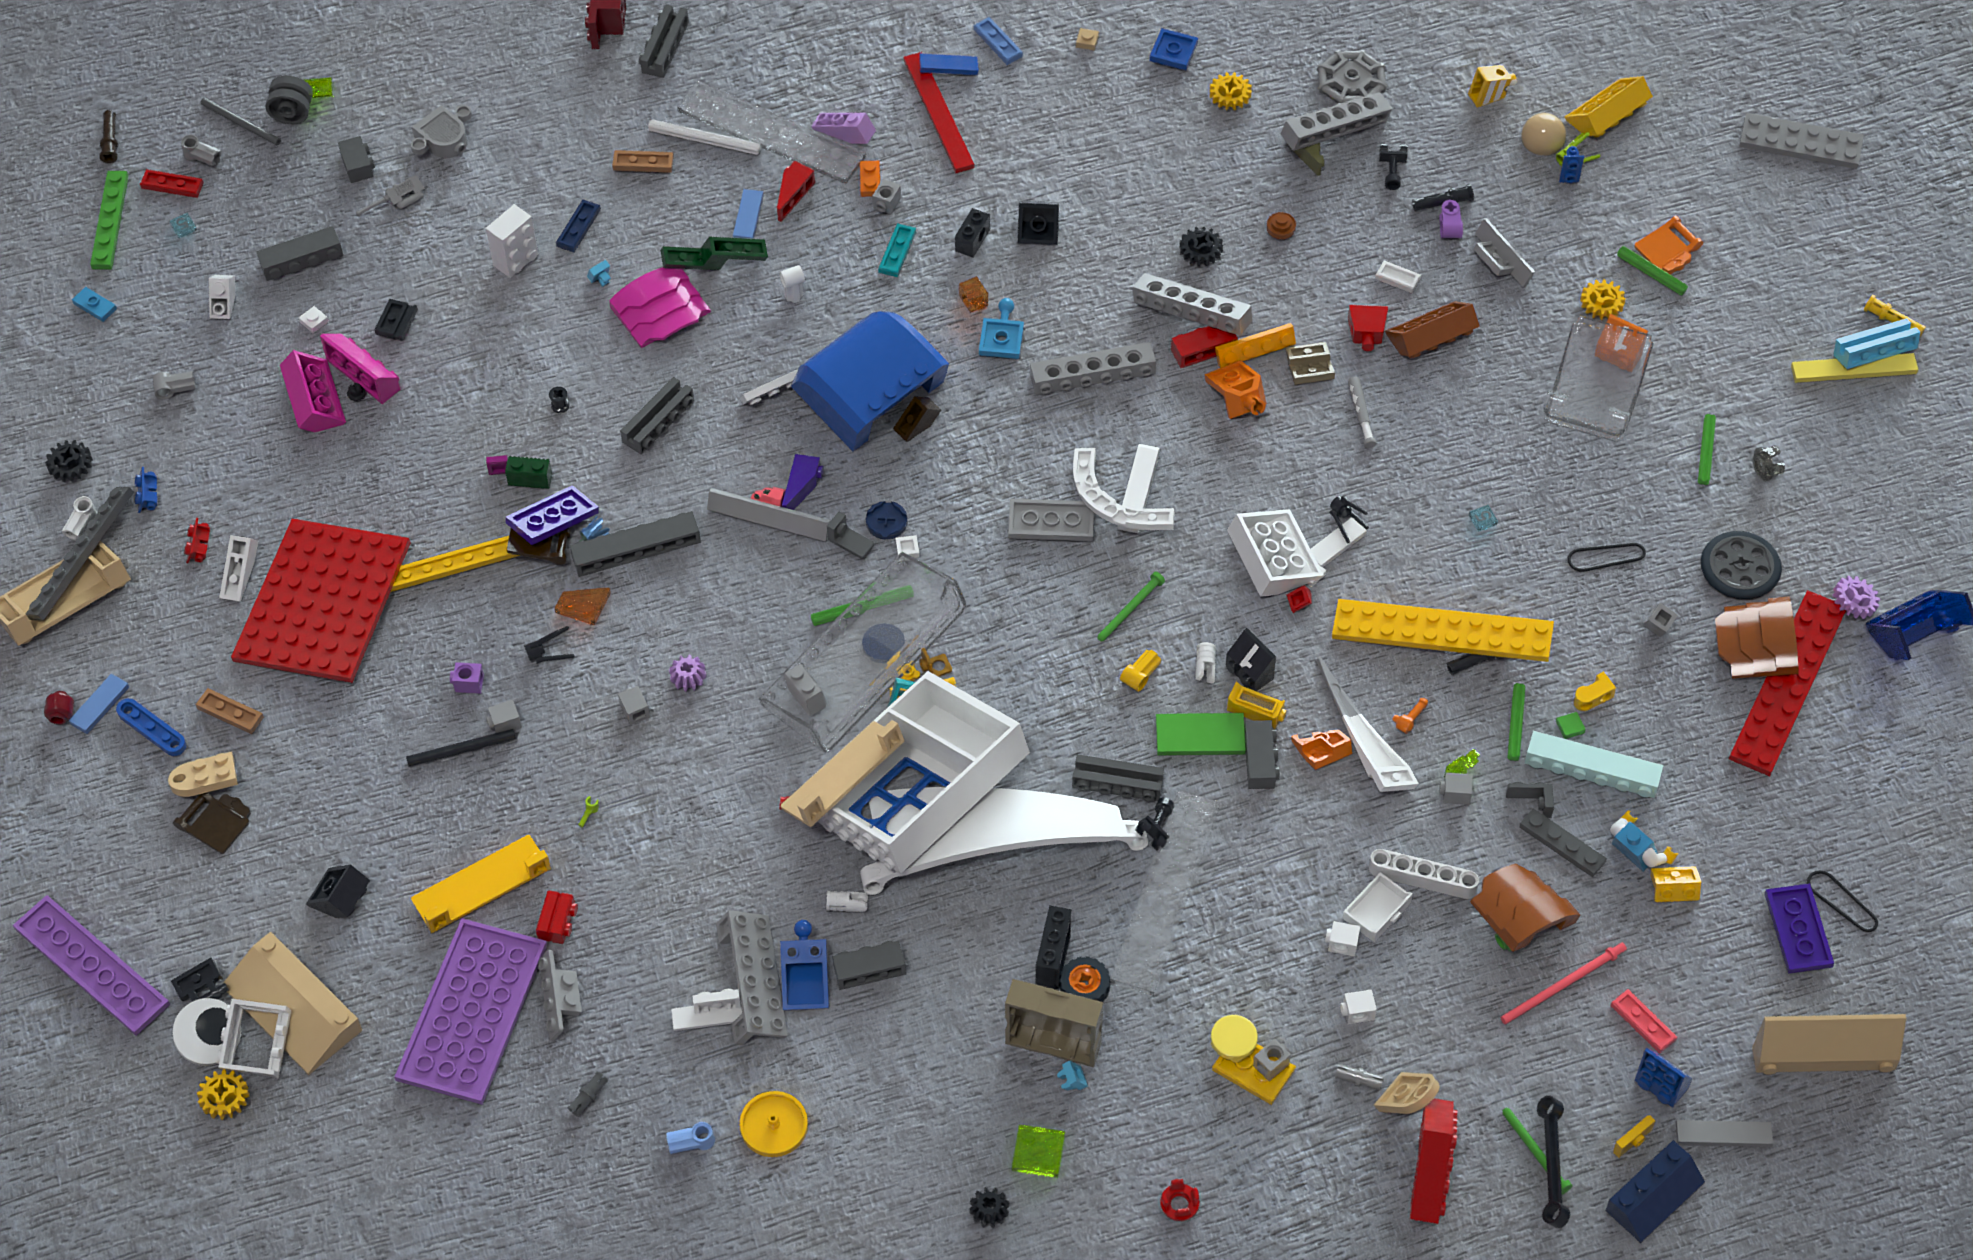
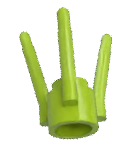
(1559, 156)

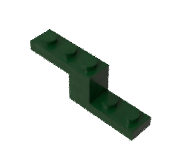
(714, 253)

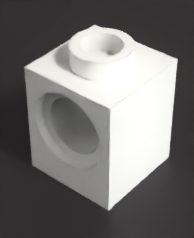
(1343, 938)
(1358, 1007)

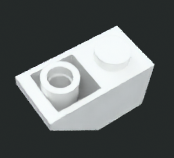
(221, 296)

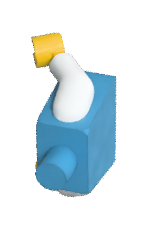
(1637, 845)

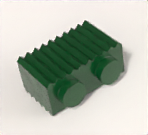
(528, 472)

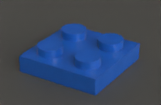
(1173, 49)

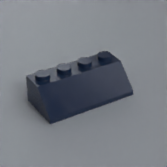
(1655, 1192)

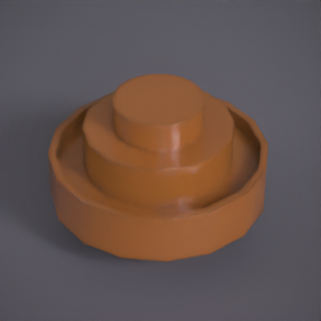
(1281, 225)

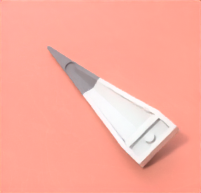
(1378, 758)

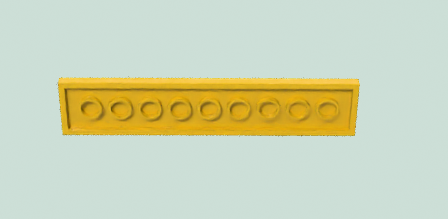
(1443, 630)

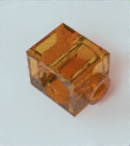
(973, 294)

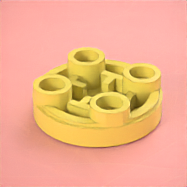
(1234, 1037)

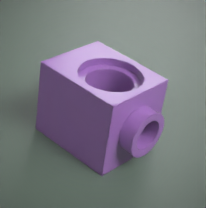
(470, 685)

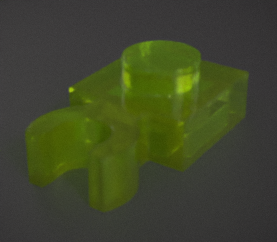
(1463, 763)

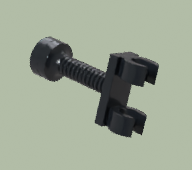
(1393, 180)
(1163, 808)

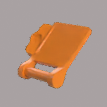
(1666, 249)

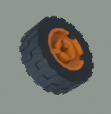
(1088, 970)

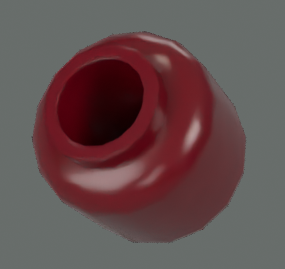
(59, 707)

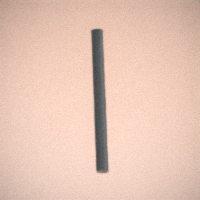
(240, 121)

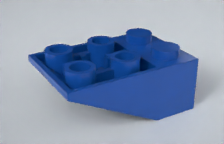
(1662, 1078)

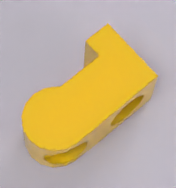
(1595, 694)

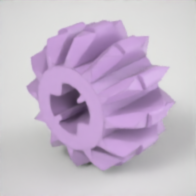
(687, 673)

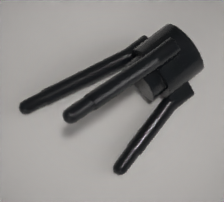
(1342, 507)
(535, 649)

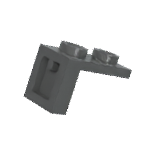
(847, 538)
(1539, 791)

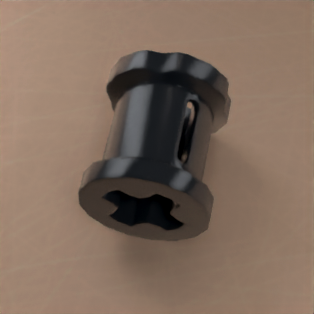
(558, 396)

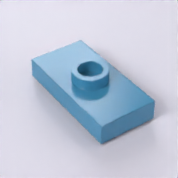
(94, 304)

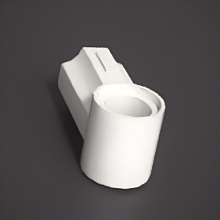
(792, 282)
(79, 519)

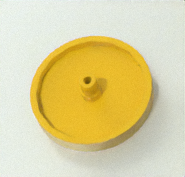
(773, 1124)

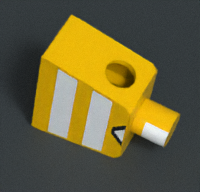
(1490, 84)

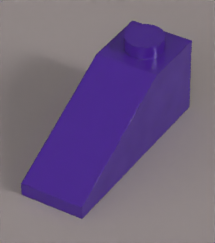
(802, 480)

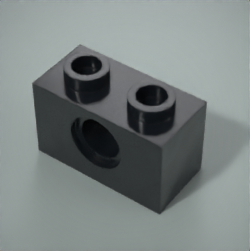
(972, 232)

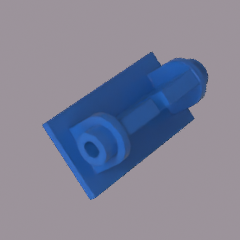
(1571, 166)
(144, 497)

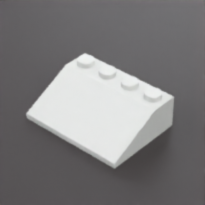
(1274, 551)

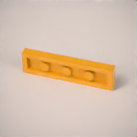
(1256, 345)

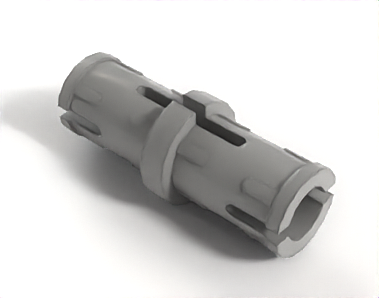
(1359, 1076)

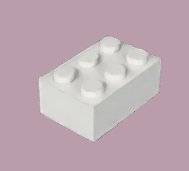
(512, 241)

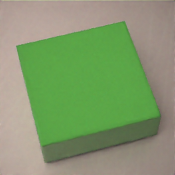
(1570, 725)

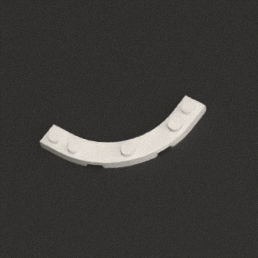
(1106, 506)

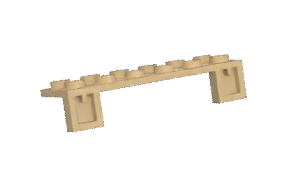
(843, 772)

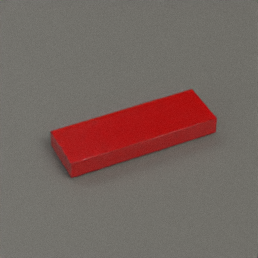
(171, 183)

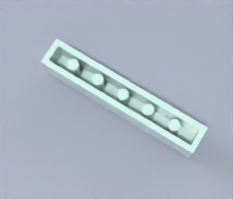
(1593, 764)

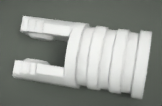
(1205, 661)
(846, 901)

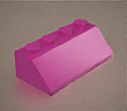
(360, 366)
(312, 392)

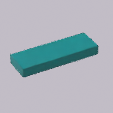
(897, 250)

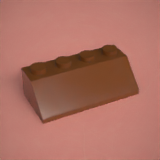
(1433, 328)

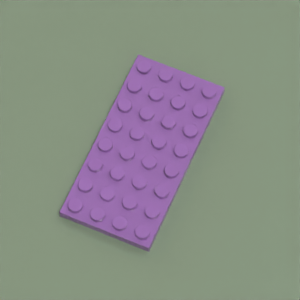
(471, 1011)

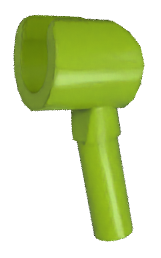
(590, 808)

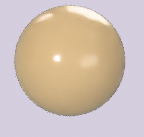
(1543, 134)

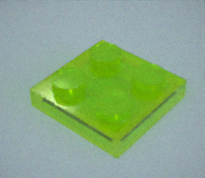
(1038, 1151)

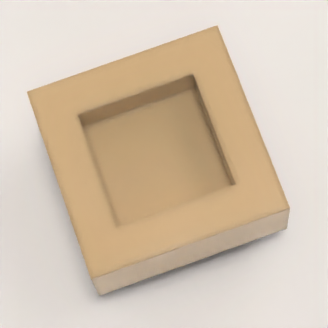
(1087, 39)

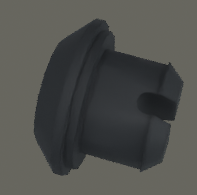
(355, 392)

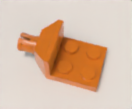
(1240, 388)

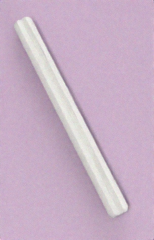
(704, 137)

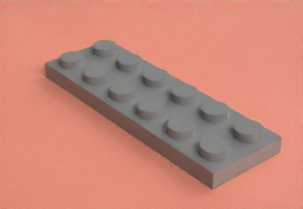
(1801, 140)

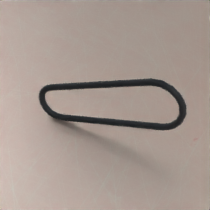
(1606, 547)
(1850, 894)

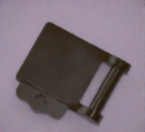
(541, 550)
(218, 823)

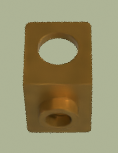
(927, 663)

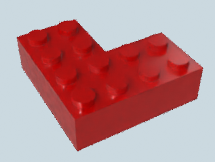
(1434, 1161)

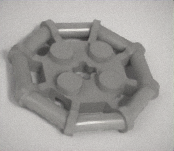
(1349, 85)

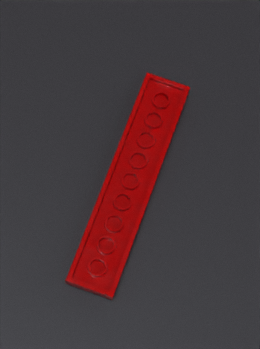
(1784, 695)

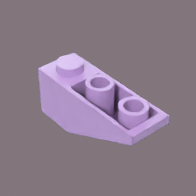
(849, 127)

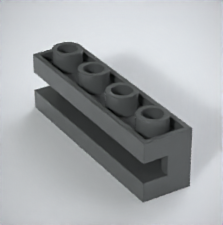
(663, 41)
(657, 416)
(1117, 778)

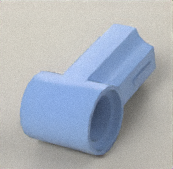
(688, 1138)

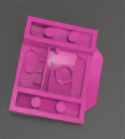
(658, 305)

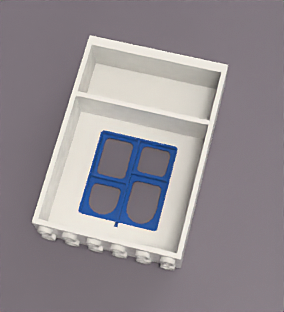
(949, 742)

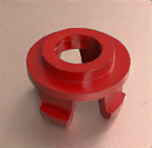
(1179, 1189)

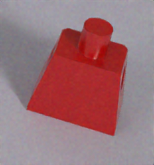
(1367, 324)

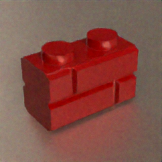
(556, 916)

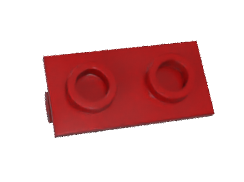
(197, 534)

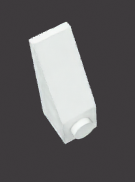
(238, 567)

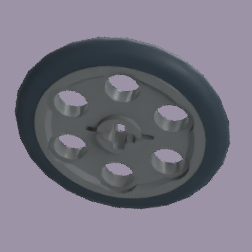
(1732, 587)

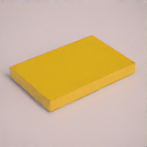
(1250, 1079)

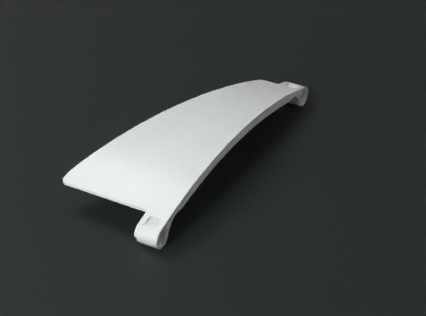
(1002, 823)

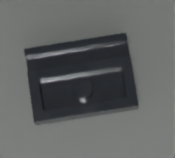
(396, 319)

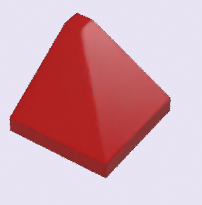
(1299, 598)

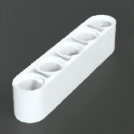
(1140, 479)
(1432, 881)

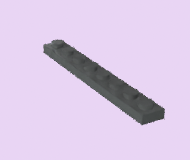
(79, 553)

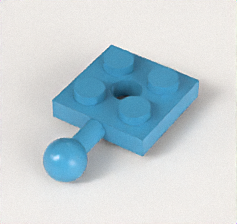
(1002, 327)

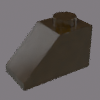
(916, 418)

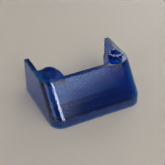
(1918, 619)

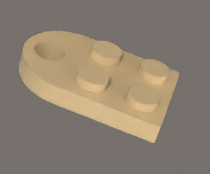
(203, 775)
(1408, 1093)

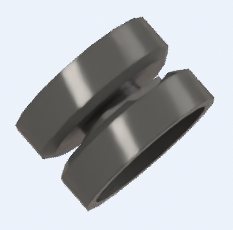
(289, 99)

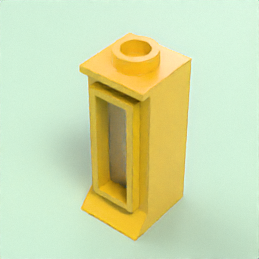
(1255, 705)

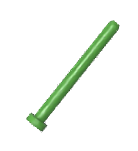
(1156, 579)
(1532, 1145)

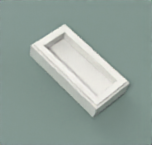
(1398, 276)

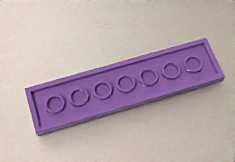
(91, 965)

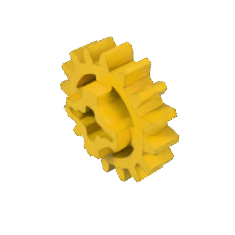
(1230, 91)
(1602, 299)
(229, 1101)

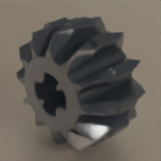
(989, 1215)

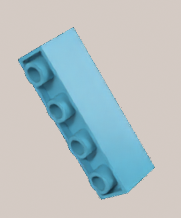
(1876, 343)

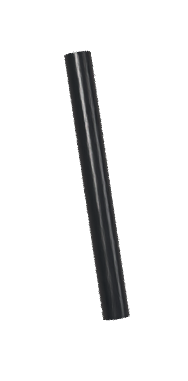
(460, 747)

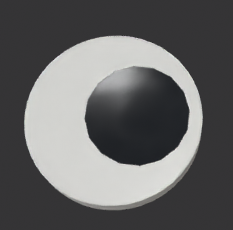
(199, 1031)

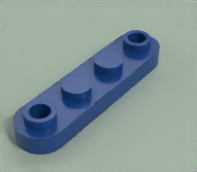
(151, 727)

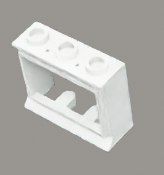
(230, 1036)

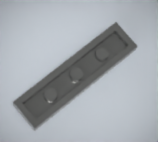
(1562, 842)

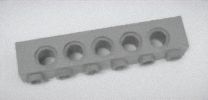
(1336, 121)
(1192, 304)
(1092, 368)

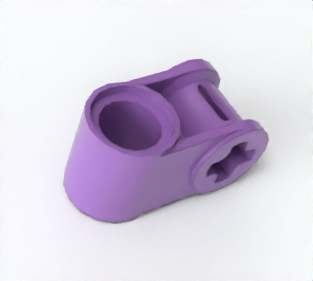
(1450, 220)

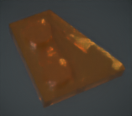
(583, 604)

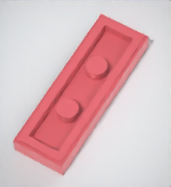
(1643, 1021)

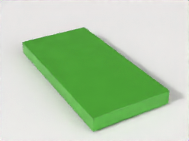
(1200, 734)

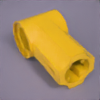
(1138, 673)

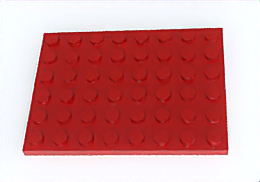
(321, 600)

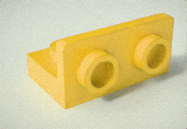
(1676, 884)

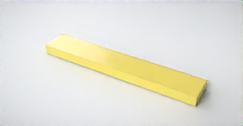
(1833, 370)

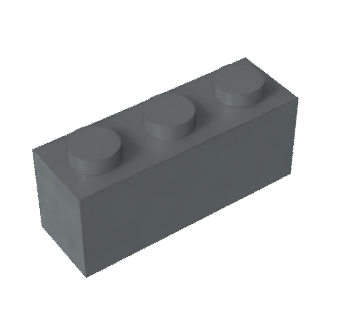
(1261, 754)
(869, 964)

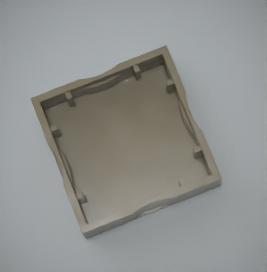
(1053, 1022)

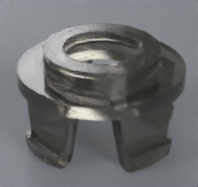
(1768, 469)

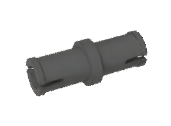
(587, 1094)

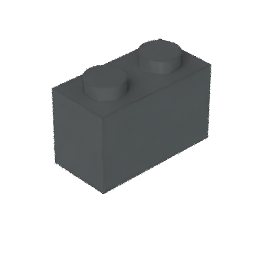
(355, 159)

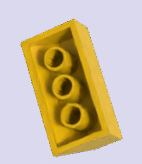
(1610, 106)

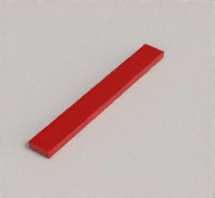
(939, 115)

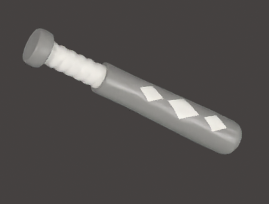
(1361, 410)

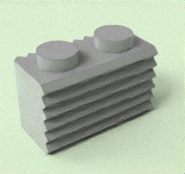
(805, 690)

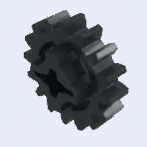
(1199, 246)
(69, 461)

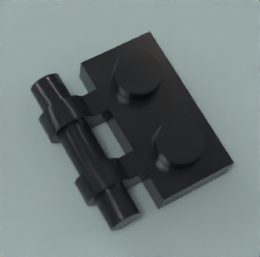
(198, 979)

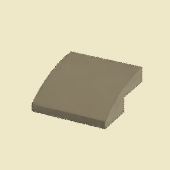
(1310, 363)

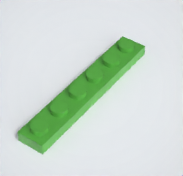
(109, 220)

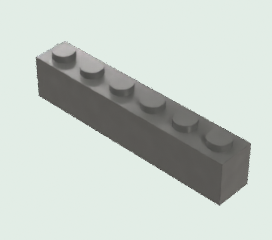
(635, 543)

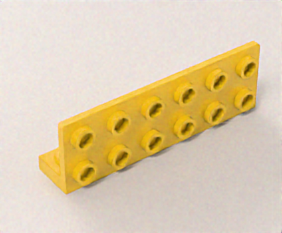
(480, 883)

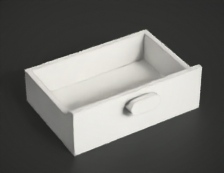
(1377, 907)

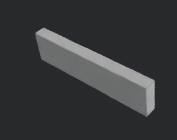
(1724, 1133)

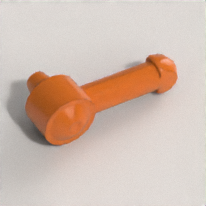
(1406, 722)

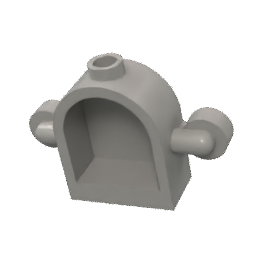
(441, 132)

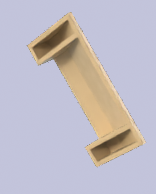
(96, 578)
(318, 1018)
(1829, 1043)

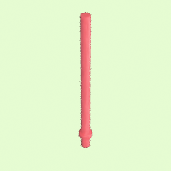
(1610, 954)

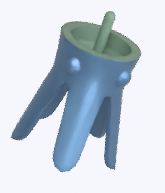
(590, 531)

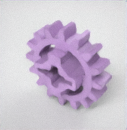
(1856, 597)

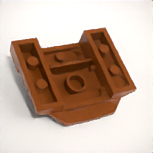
(1758, 638)
(1521, 905)

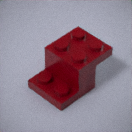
(604, 18)

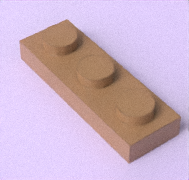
(643, 161)
(229, 711)

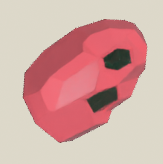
(770, 495)

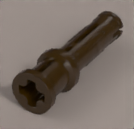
(108, 142)

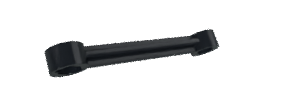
(1553, 1162)

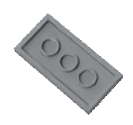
(1050, 520)

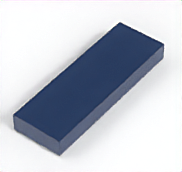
(578, 226)

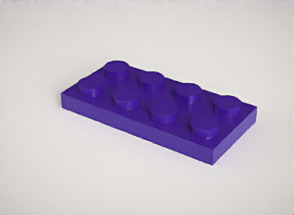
(552, 515)
(1799, 928)

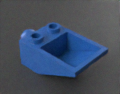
(804, 974)

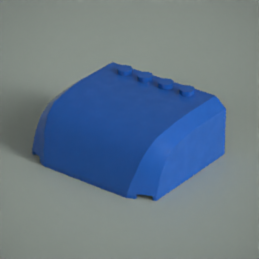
(868, 374)

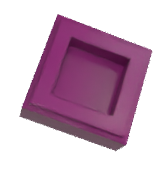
(496, 464)

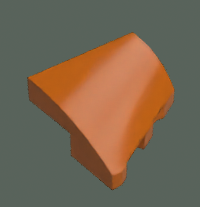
(1323, 747)

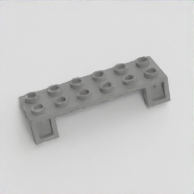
(755, 975)

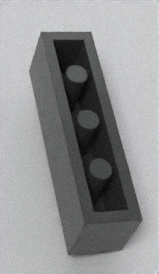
(299, 253)

